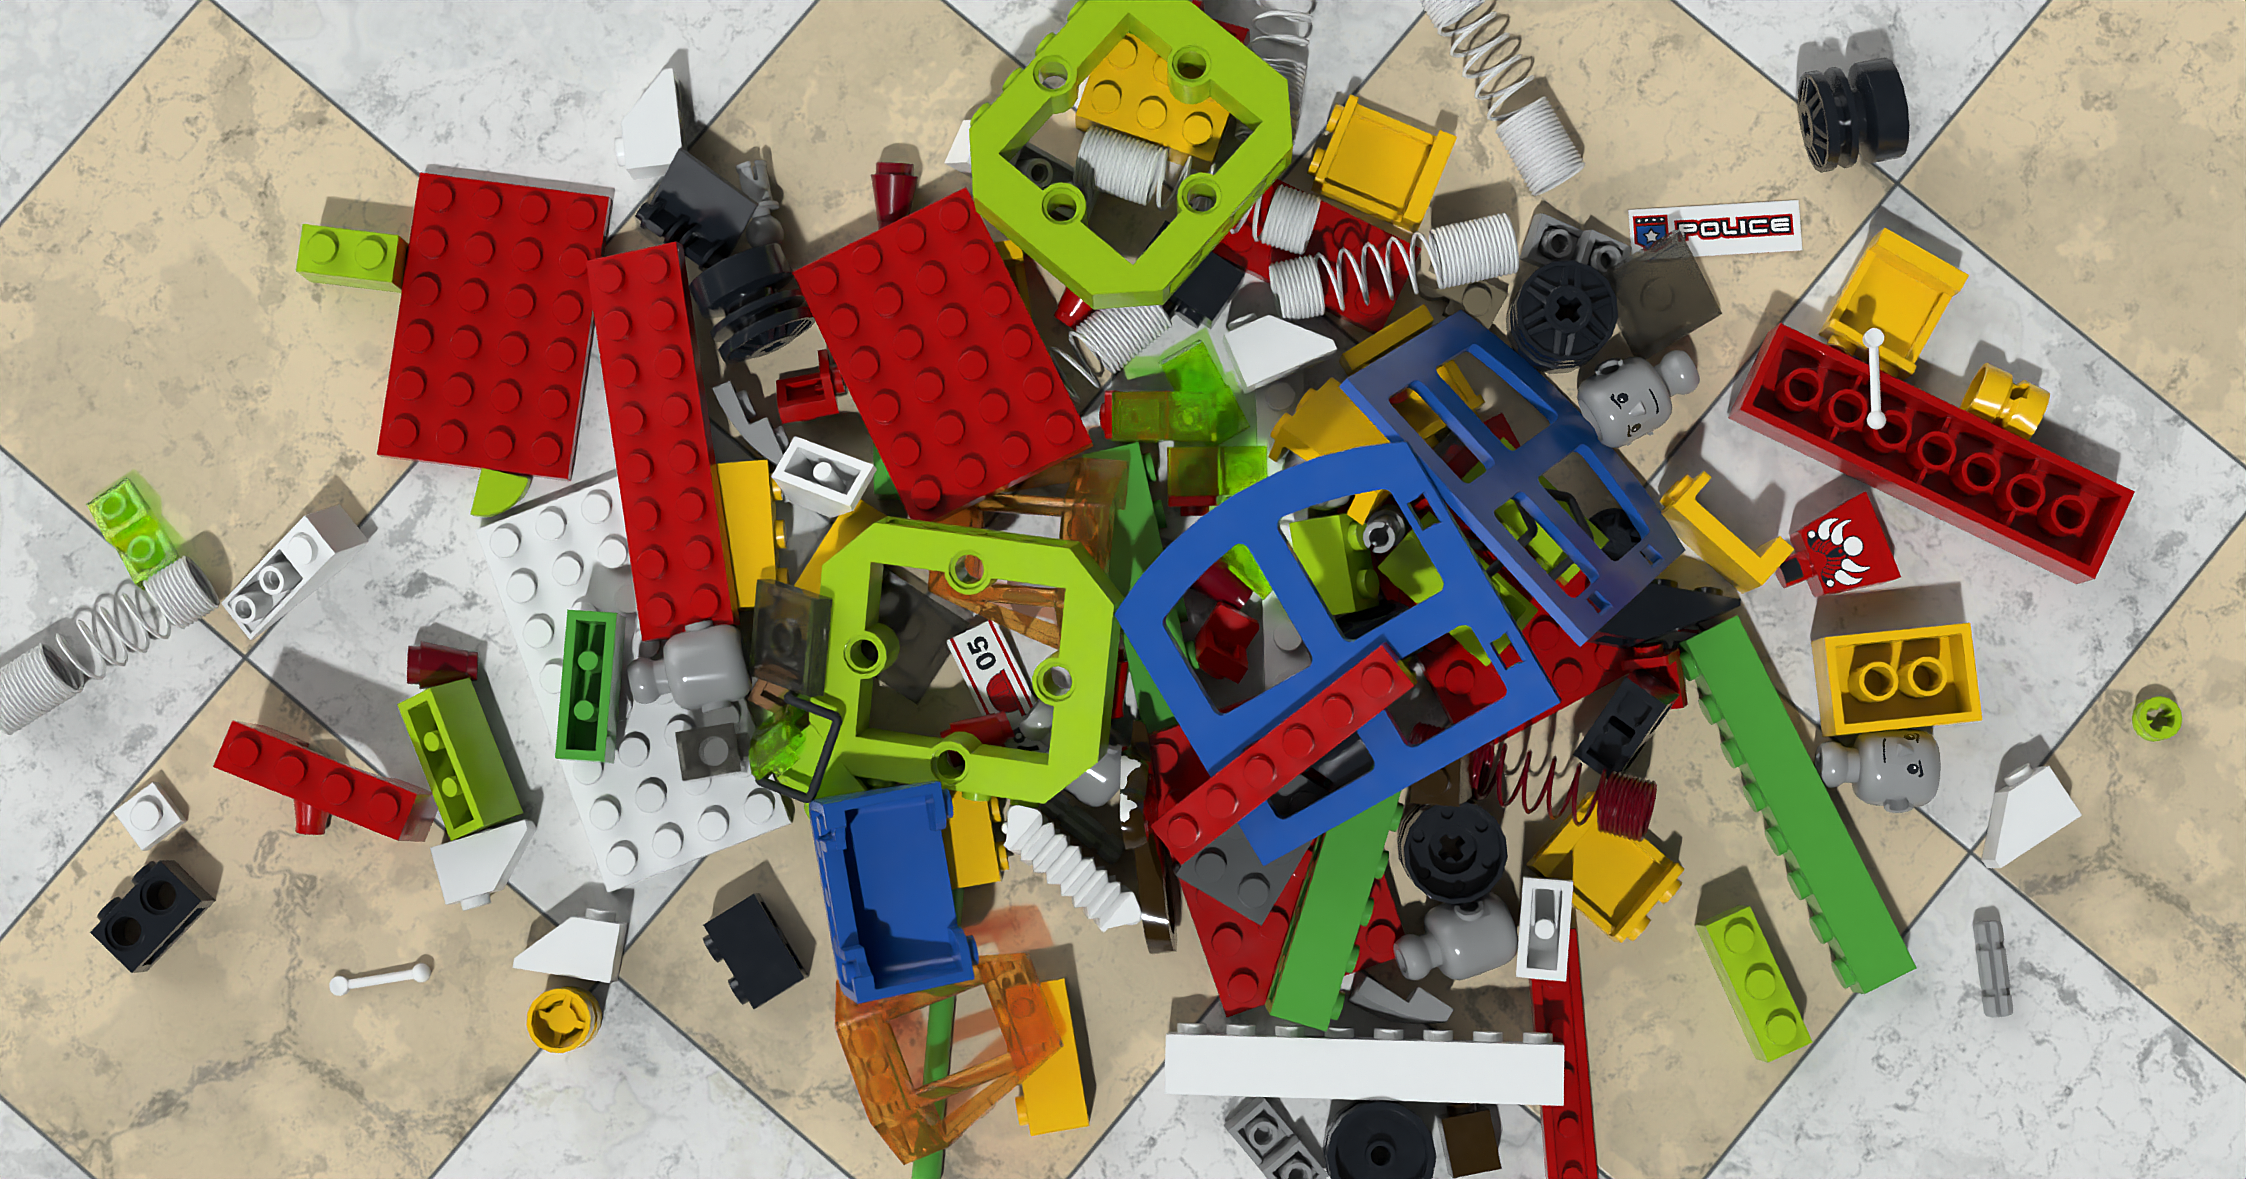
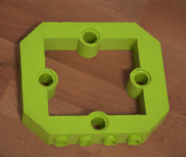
(1069, 248)
(1086, 651)

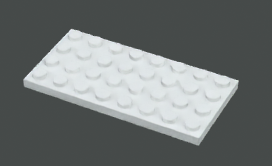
(638, 808)

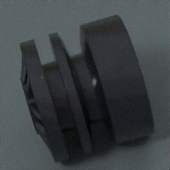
(1853, 114)
(748, 295)
(1565, 344)
(1447, 877)

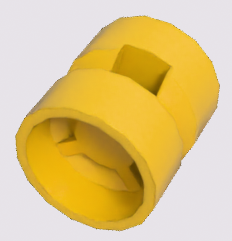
(2004, 403)
(564, 1019)

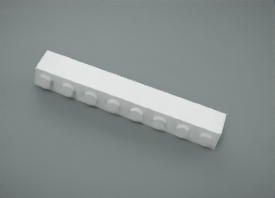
(1365, 1067)

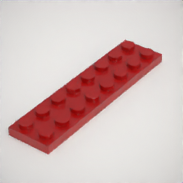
(662, 440)

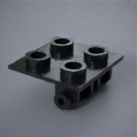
(697, 211)

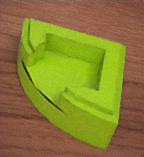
(497, 492)

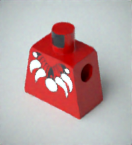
(1840, 551)

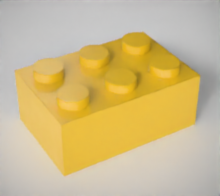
(1134, 99)
(1896, 680)

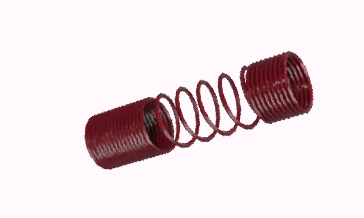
(1622, 806)

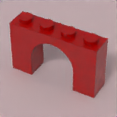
(326, 784)

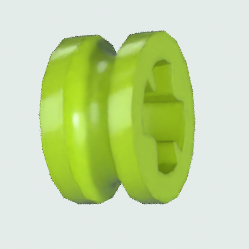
(2142, 726)

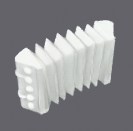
(1064, 864)

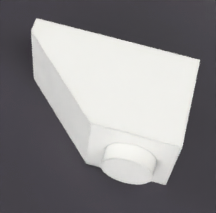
(653, 129)
(1272, 349)
(822, 478)
(2025, 814)
(480, 863)
(1544, 928)
(579, 948)

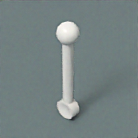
(1873, 339)
(341, 985)

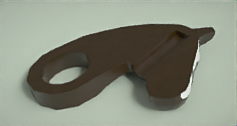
(1137, 813)

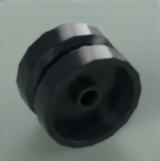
(1372, 1124)

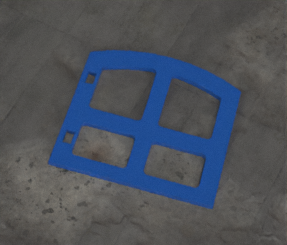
(1517, 472)
(1254, 520)

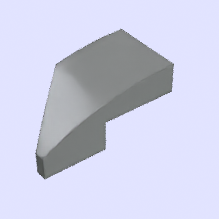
(1417, 1009)

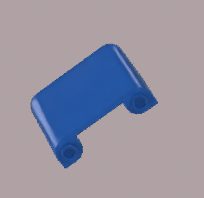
(890, 891)

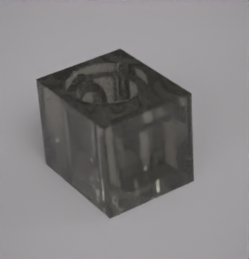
(691, 752)

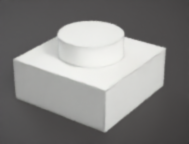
(150, 816)

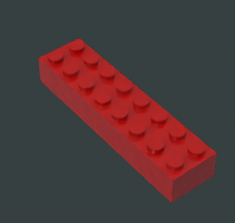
(1932, 455)

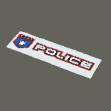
(1722, 227)

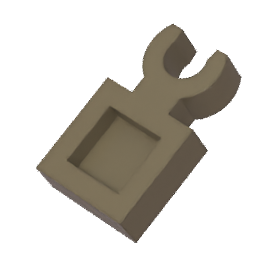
(1476, 299)

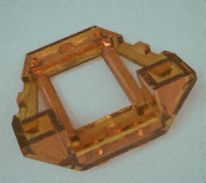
(1086, 517)
(907, 1114)

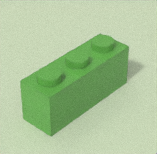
(590, 686)

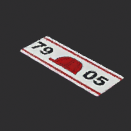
(995, 678)

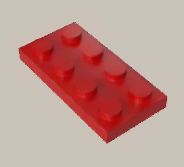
(1330, 233)

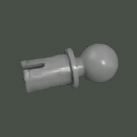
(763, 227)
(1385, 528)

